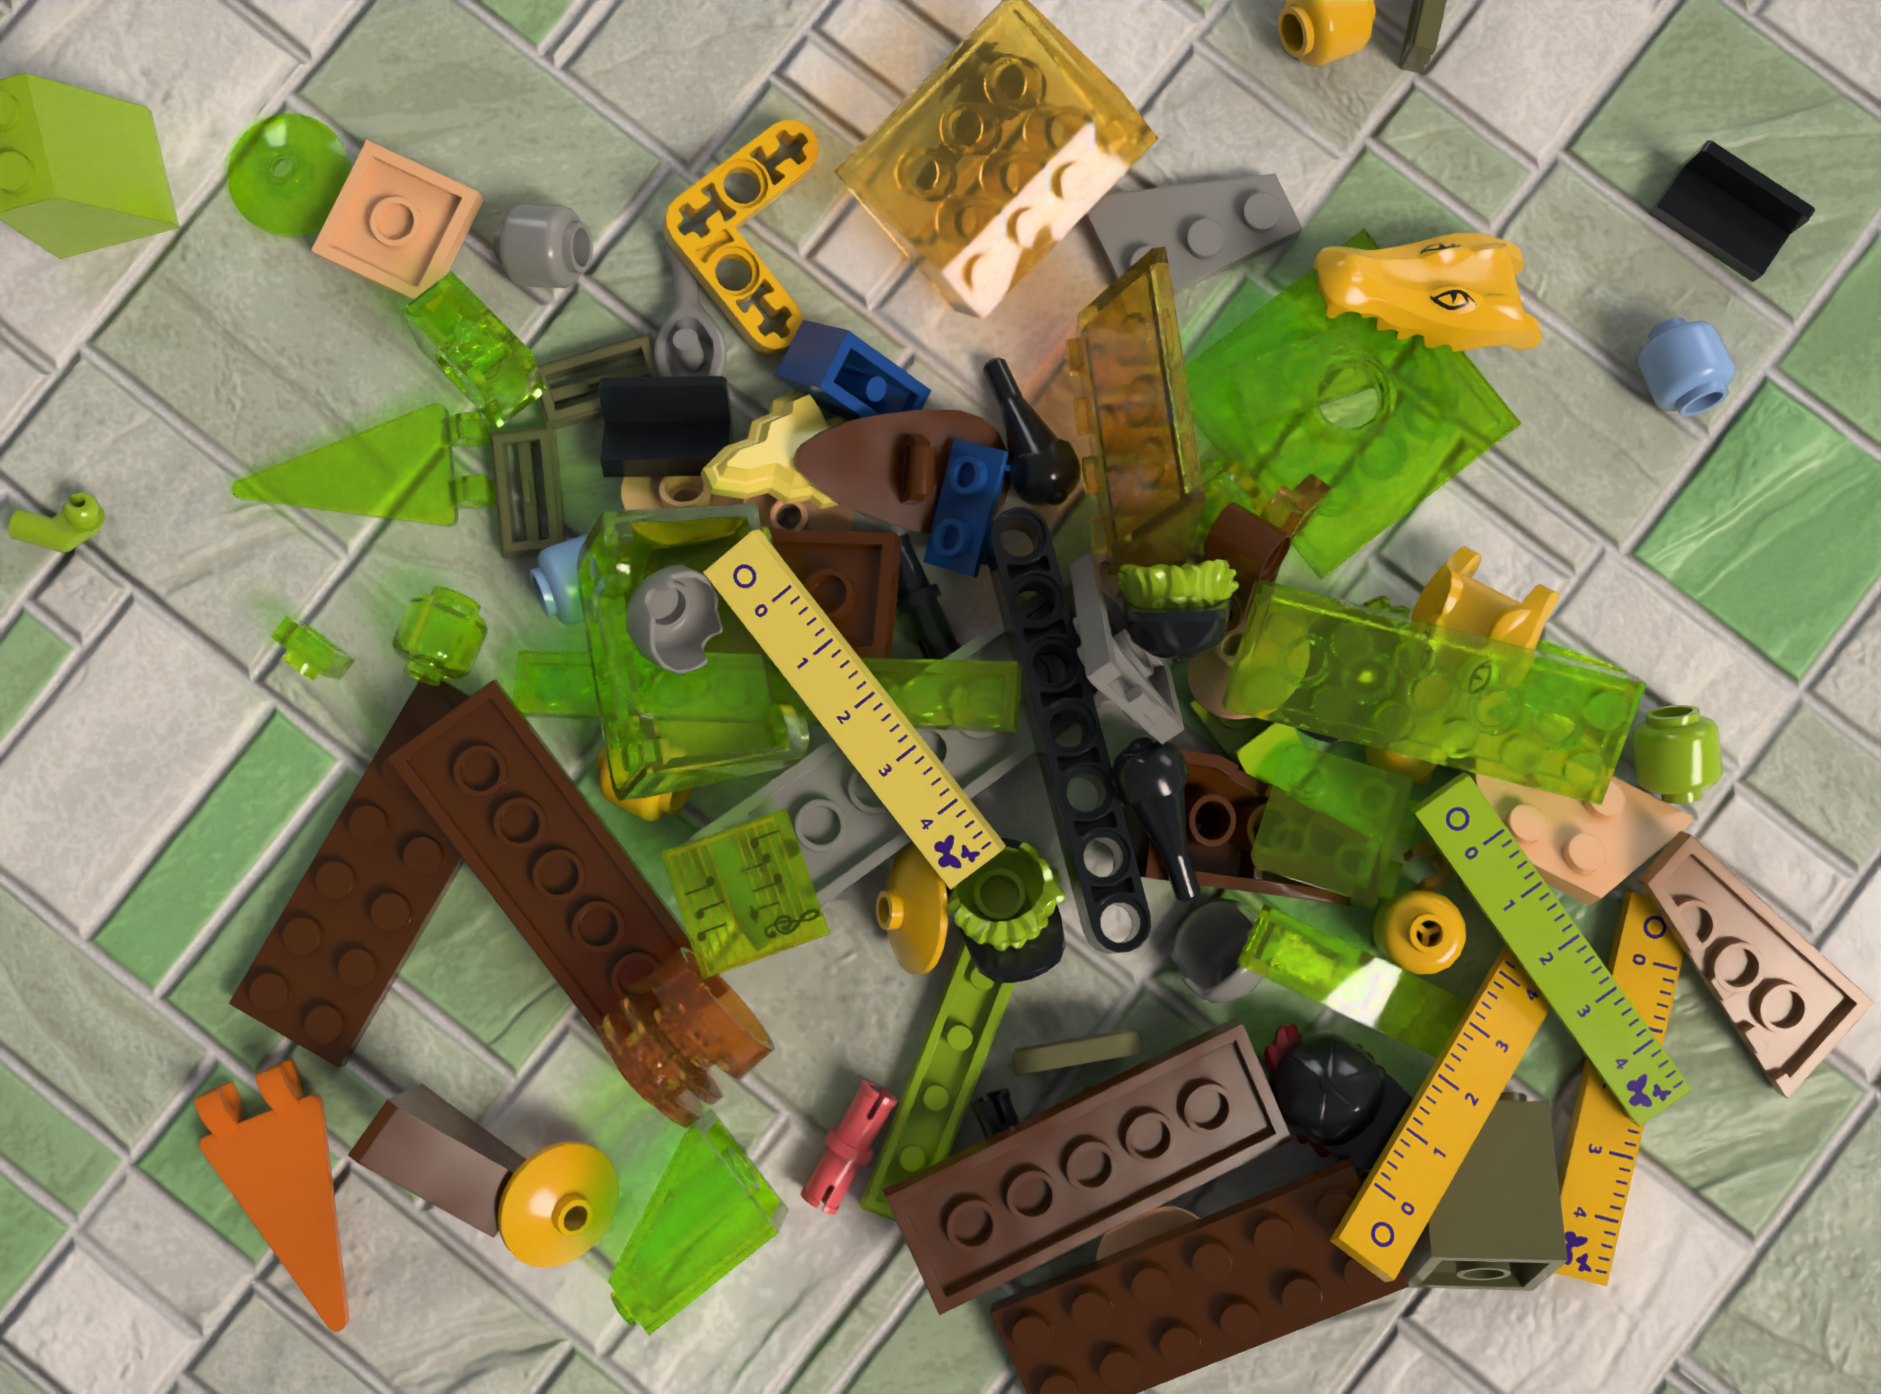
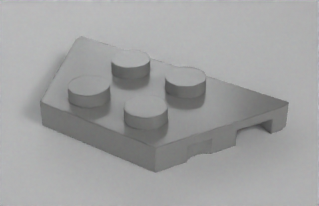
(1115, 664)

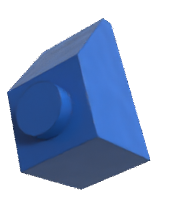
(847, 374)

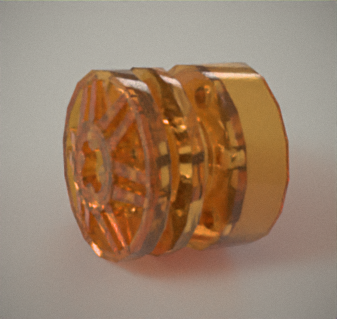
(671, 1049)

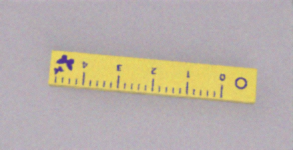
(854, 708)

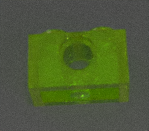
(474, 349)

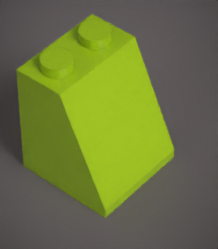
(79, 167)

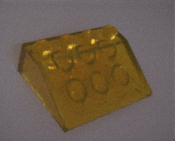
(996, 156)
(1137, 420)

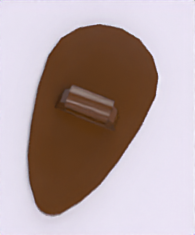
(892, 462)

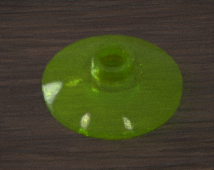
(302, 197)

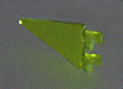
(385, 471)

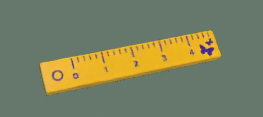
(1442, 1120)
(1601, 1136)

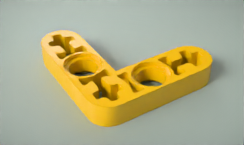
(725, 242)

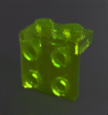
(1335, 825)

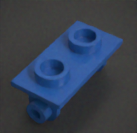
(966, 507)

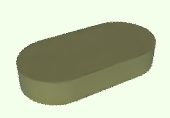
(1076, 1051)

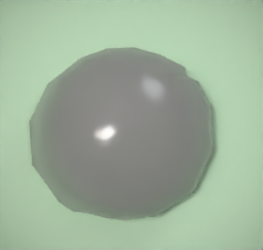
(674, 618)
(1210, 948)

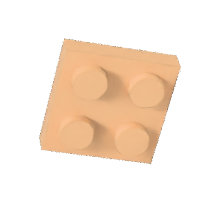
(397, 222)

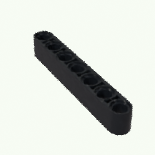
(1072, 698)

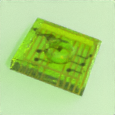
(744, 893)

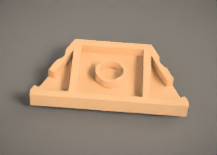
(1583, 844)

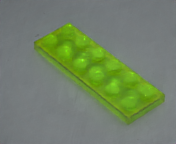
(1432, 692)

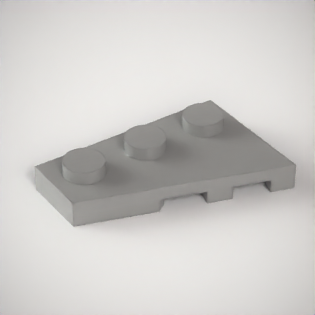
(1201, 225)

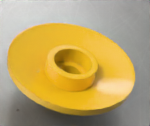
(914, 911)
(543, 1192)

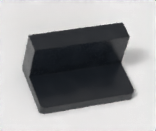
(1730, 210)
(663, 424)

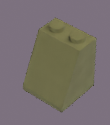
(1501, 1210)

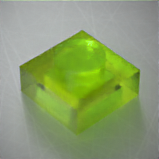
(310, 651)

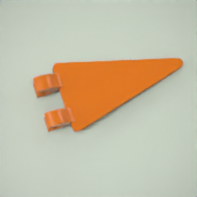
(282, 1180)

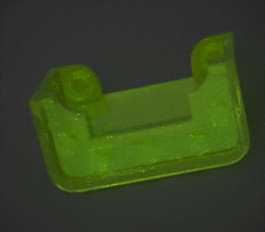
(663, 726)

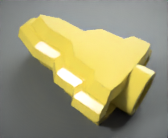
(766, 457)

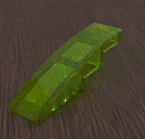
(1351, 981)

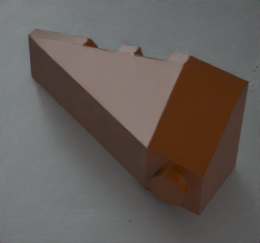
(1221, 829)

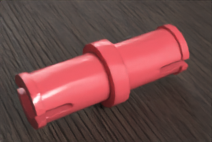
(848, 1147)

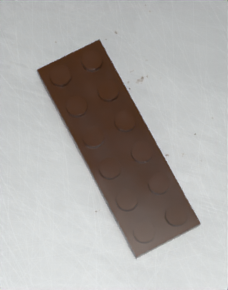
(542, 851)
(357, 904)
(1087, 1165)
(1192, 1293)

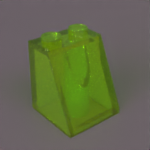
(696, 1228)

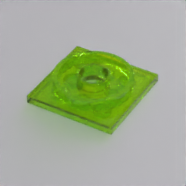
(1427, 424)

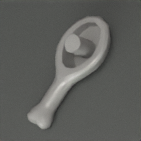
(689, 337)

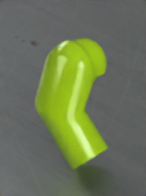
(64, 531)

